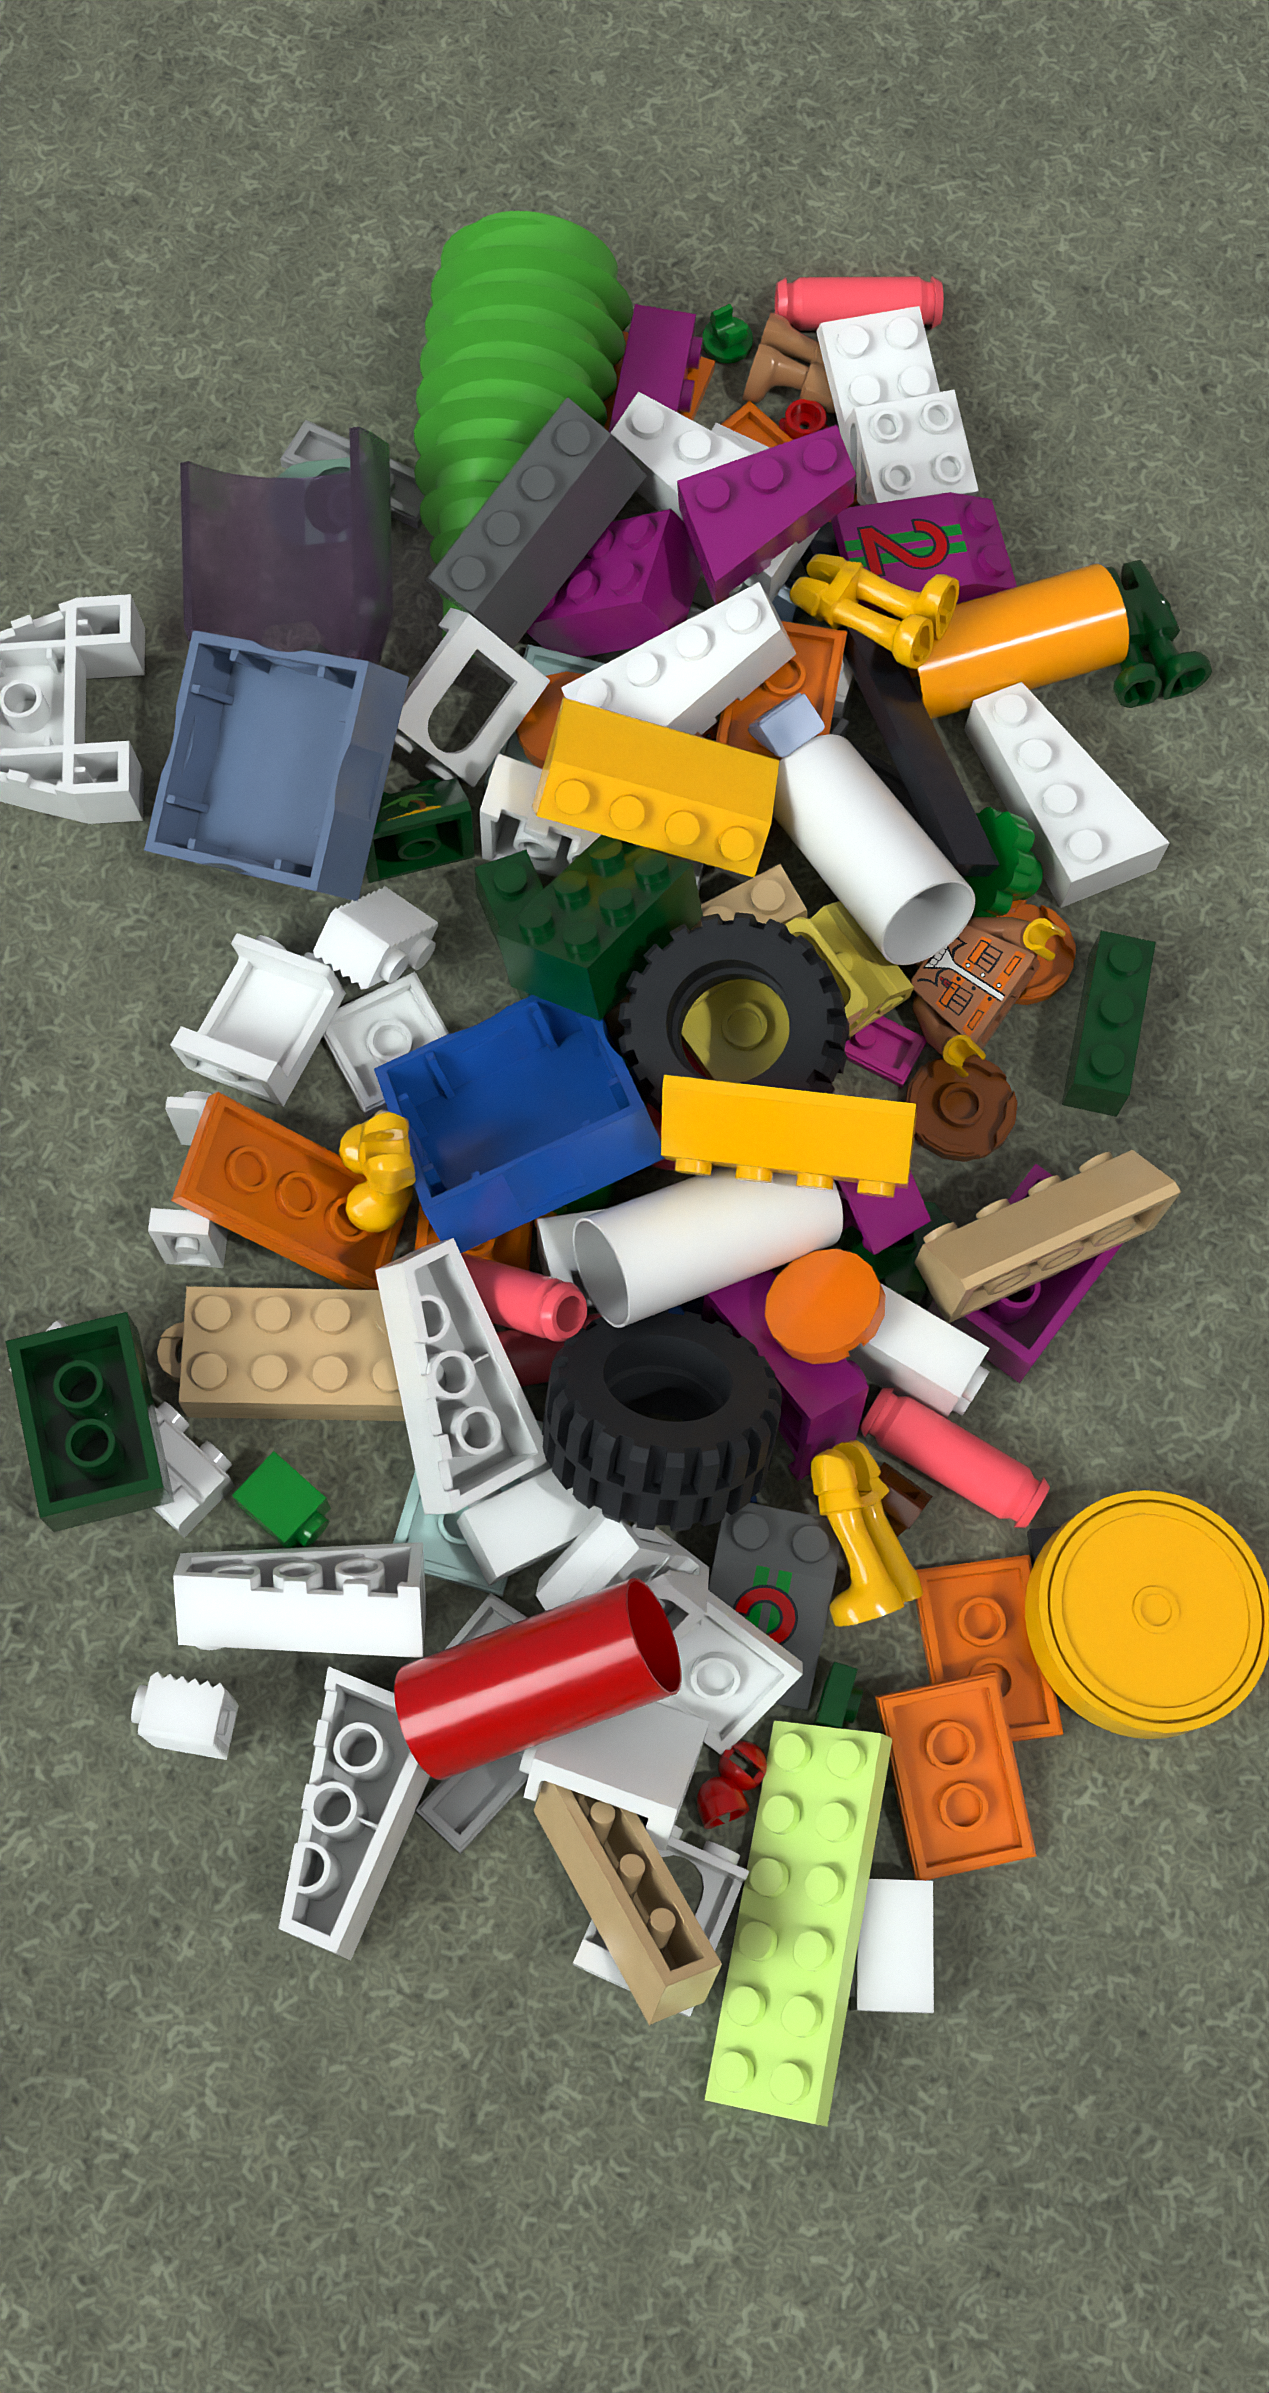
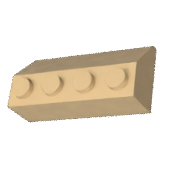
(1044, 1232)

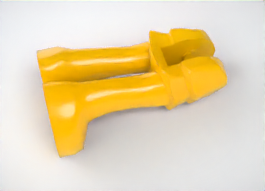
(838, 586)
(382, 1154)
(878, 1566)

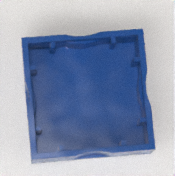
(517, 1118)

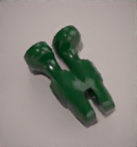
(1153, 629)

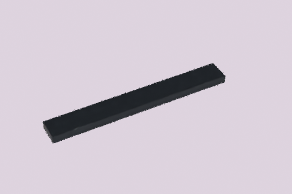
(913, 743)

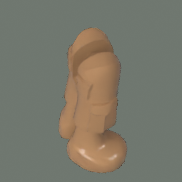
(775, 368)

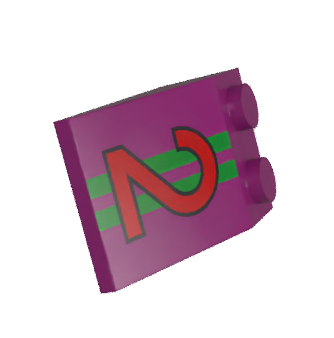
(926, 537)

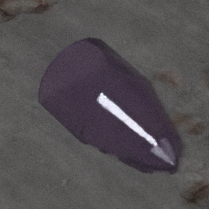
(292, 555)

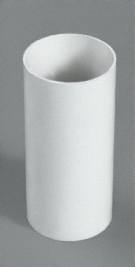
(870, 851)
(698, 1240)

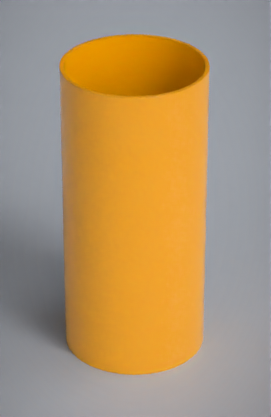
(1026, 636)

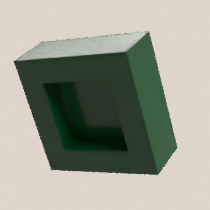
(839, 1697)

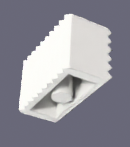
(376, 938)
(185, 1715)

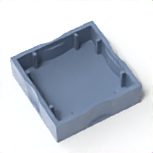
(277, 763)

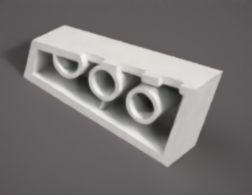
(674, 448)
(353, 1815)

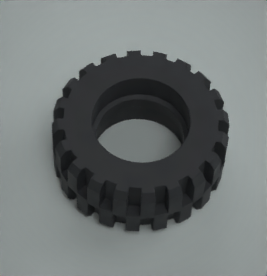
(724, 953)
(652, 1466)

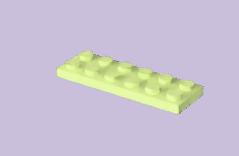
(799, 1922)

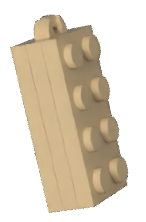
(283, 1355)

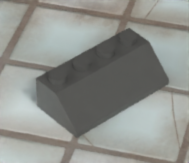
(538, 524)

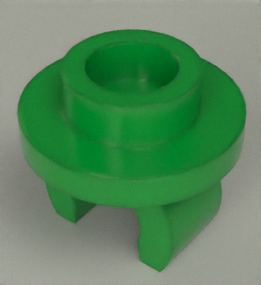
(727, 337)

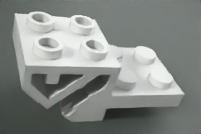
(890, 410)
(726, 1662)

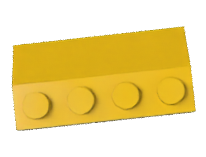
(657, 787)
(787, 1133)

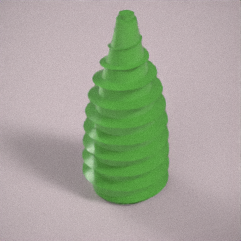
(513, 330)

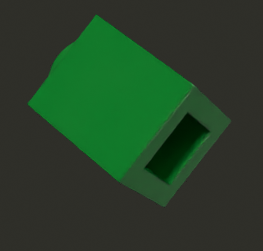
(283, 1503)

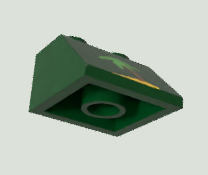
(420, 830)

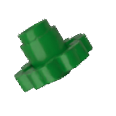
(1019, 870)

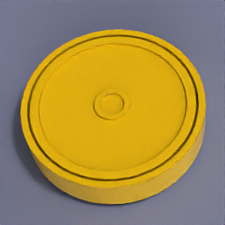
(1148, 1615)

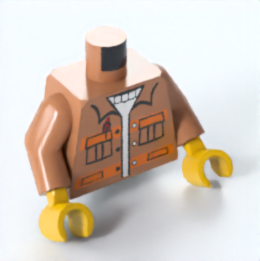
(976, 983)

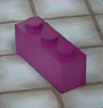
(658, 360)

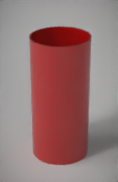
(537, 1679)

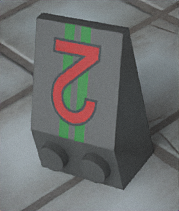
(781, 1578)

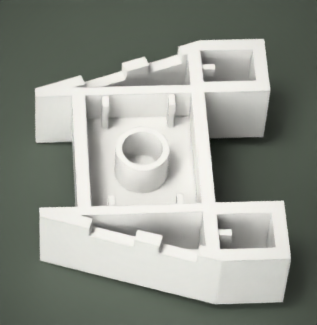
(44, 711)

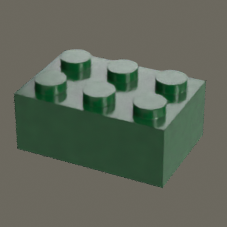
(597, 924)
(89, 1422)

